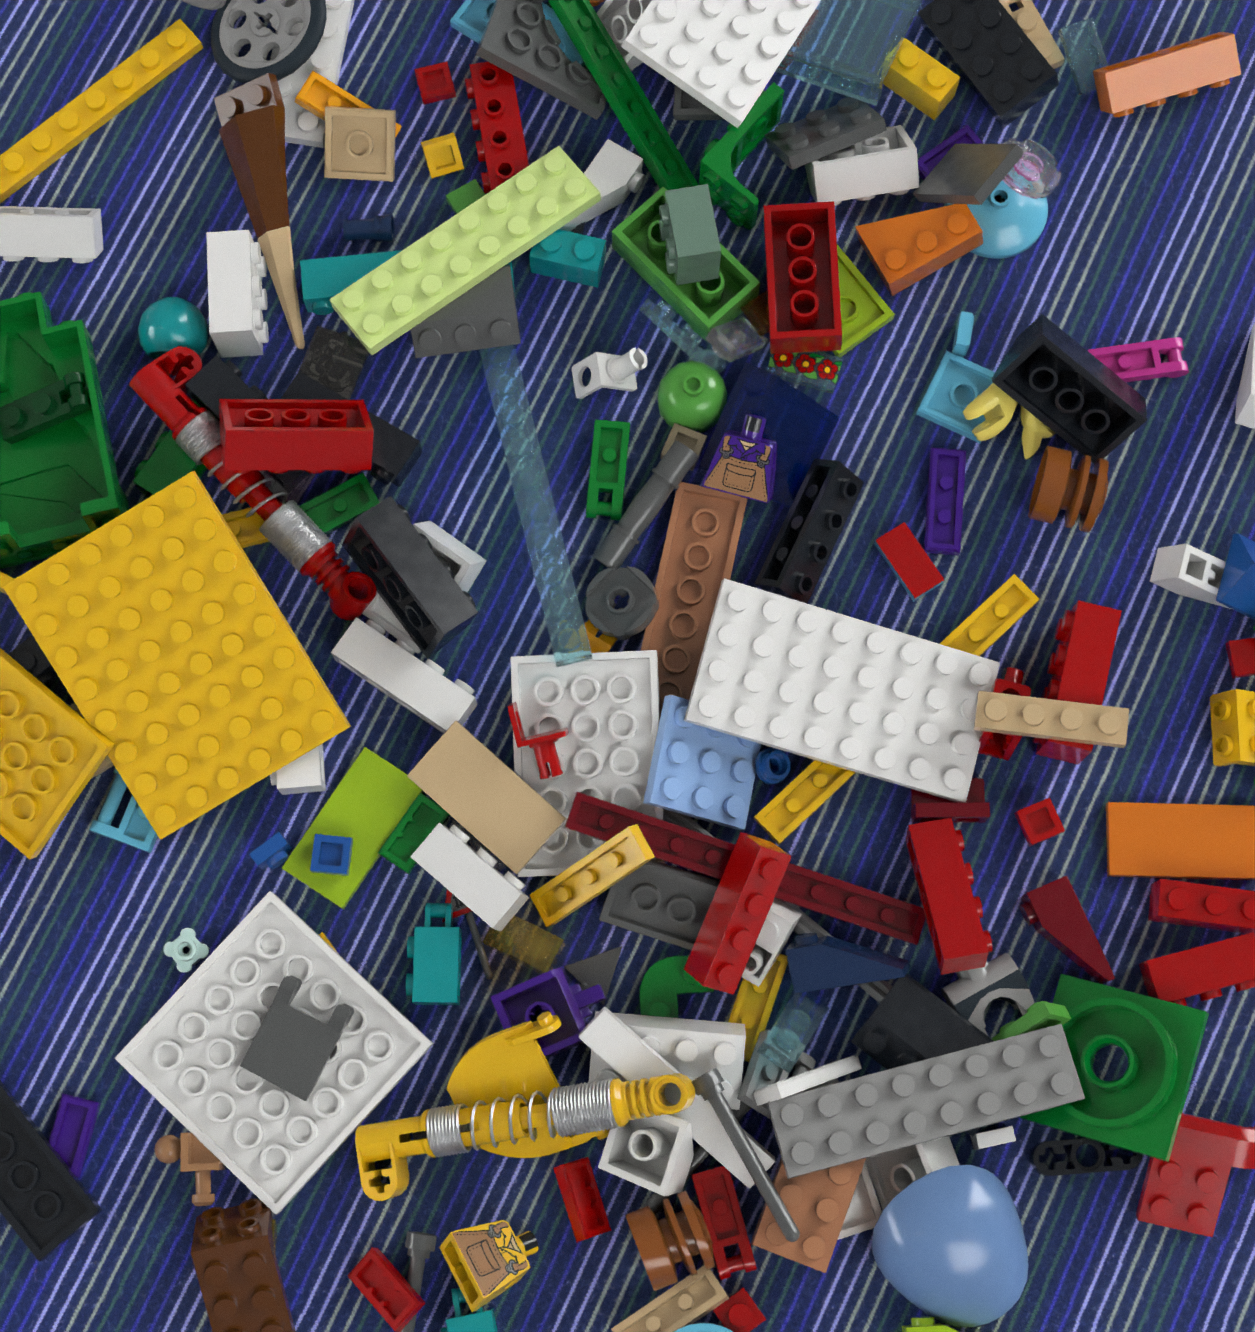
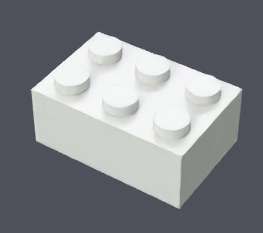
(236, 293)

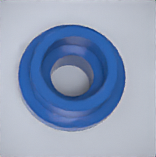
(779, 762)

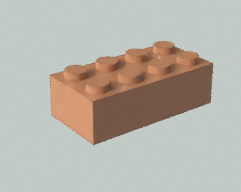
(818, 1208)

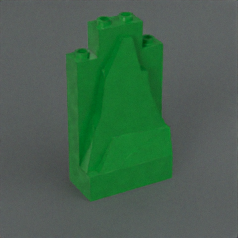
(66, 476)

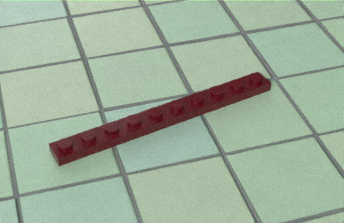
(711, 855)

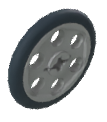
(293, 50)

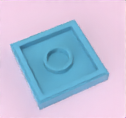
(951, 390)

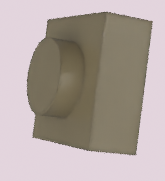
(688, 437)

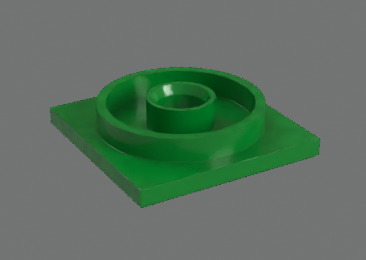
(1161, 1047)

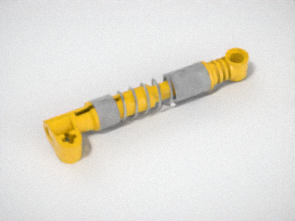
(459, 1127)

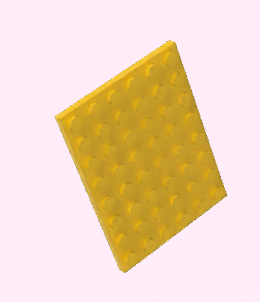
(177, 655)

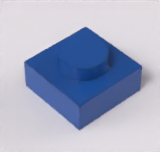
(272, 852)
(331, 855)

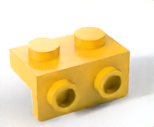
(1233, 727)

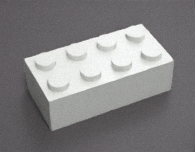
(689, 1047)

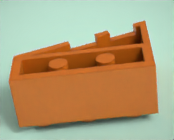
(919, 243)

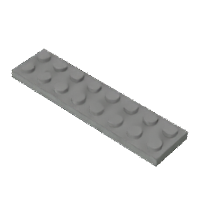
(924, 1101)

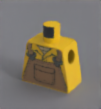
(487, 1260)

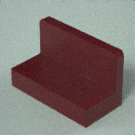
(930, 807)

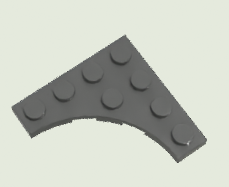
(529, 48)

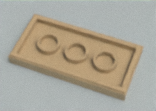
(486, 797)

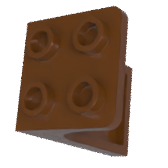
(240, 1269)

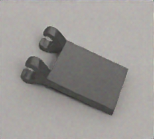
(293, 1045)

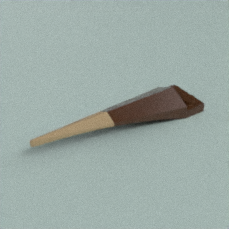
(255, 144)

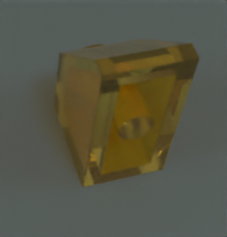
(526, 944)

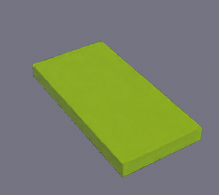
(362, 807)

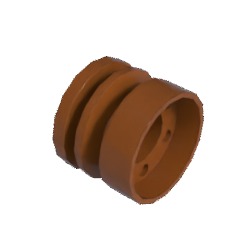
(1069, 489)
(671, 1240)

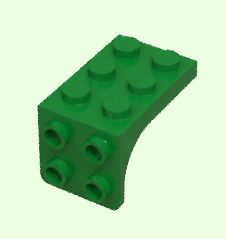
(726, 154)

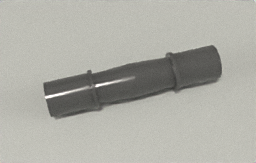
(645, 505)

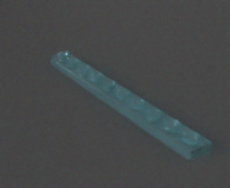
(536, 506)

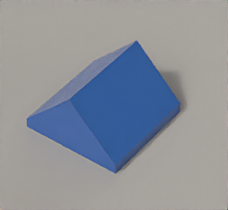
(1238, 577)

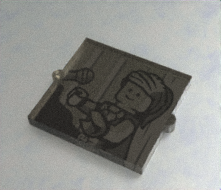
(334, 360)

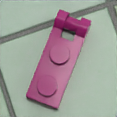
(1143, 360)

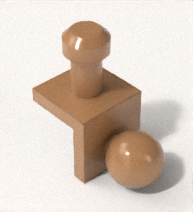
(193, 1157)

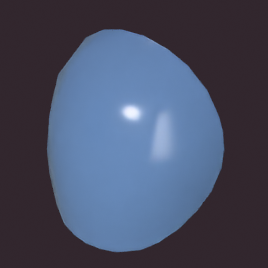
(954, 1246)

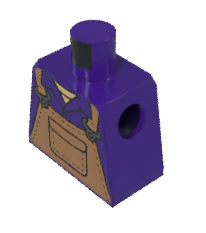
(745, 462)

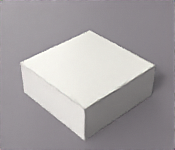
(993, 1137)

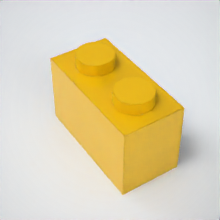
(921, 80)

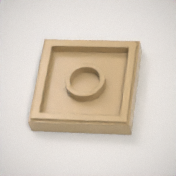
(360, 143)

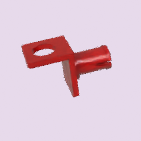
(542, 744)

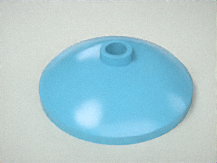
(1008, 225)

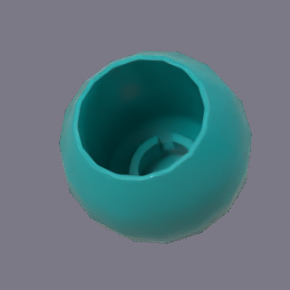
(172, 324)

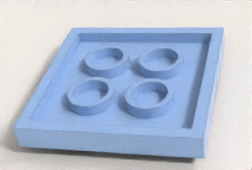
(700, 769)

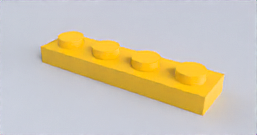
(592, 875)

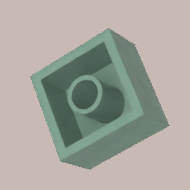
(690, 234)

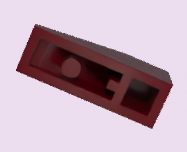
(1063, 922)

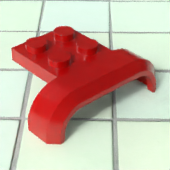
(1191, 1186)

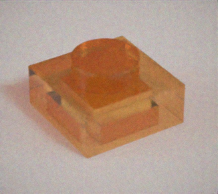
(757, 313)

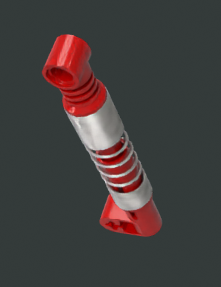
(284, 523)

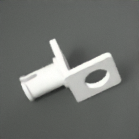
(609, 371)

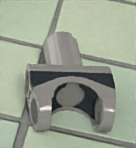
(980, 986)

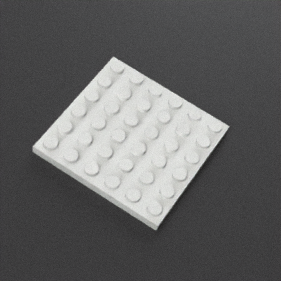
(200, 1036)

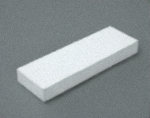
(807, 1080)

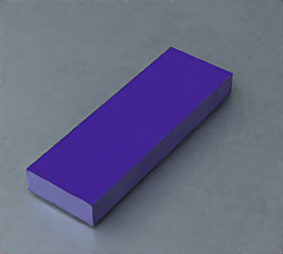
(944, 501)

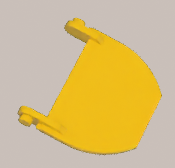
(512, 1065)

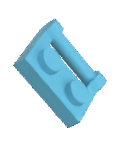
(134, 827)

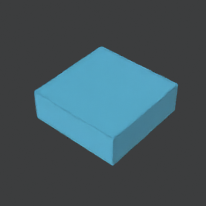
(963, 334)

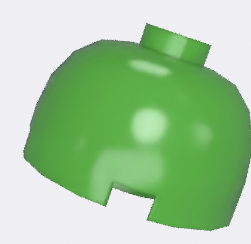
(692, 396)

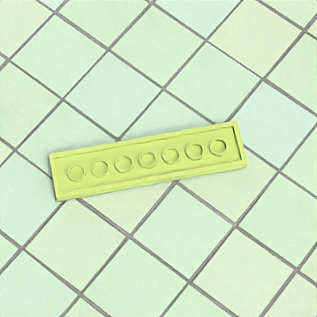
(465, 250)

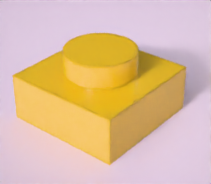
(442, 155)

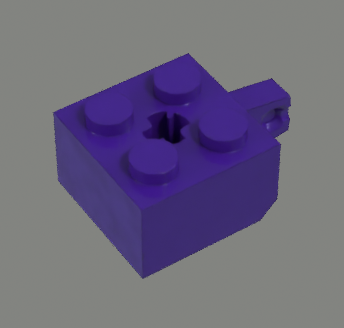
(554, 994)

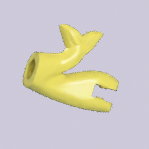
(998, 412)

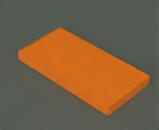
(1180, 840)

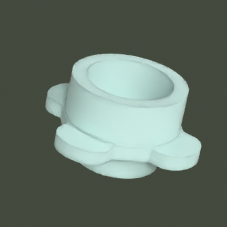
(186, 939)

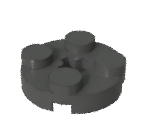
(622, 582)

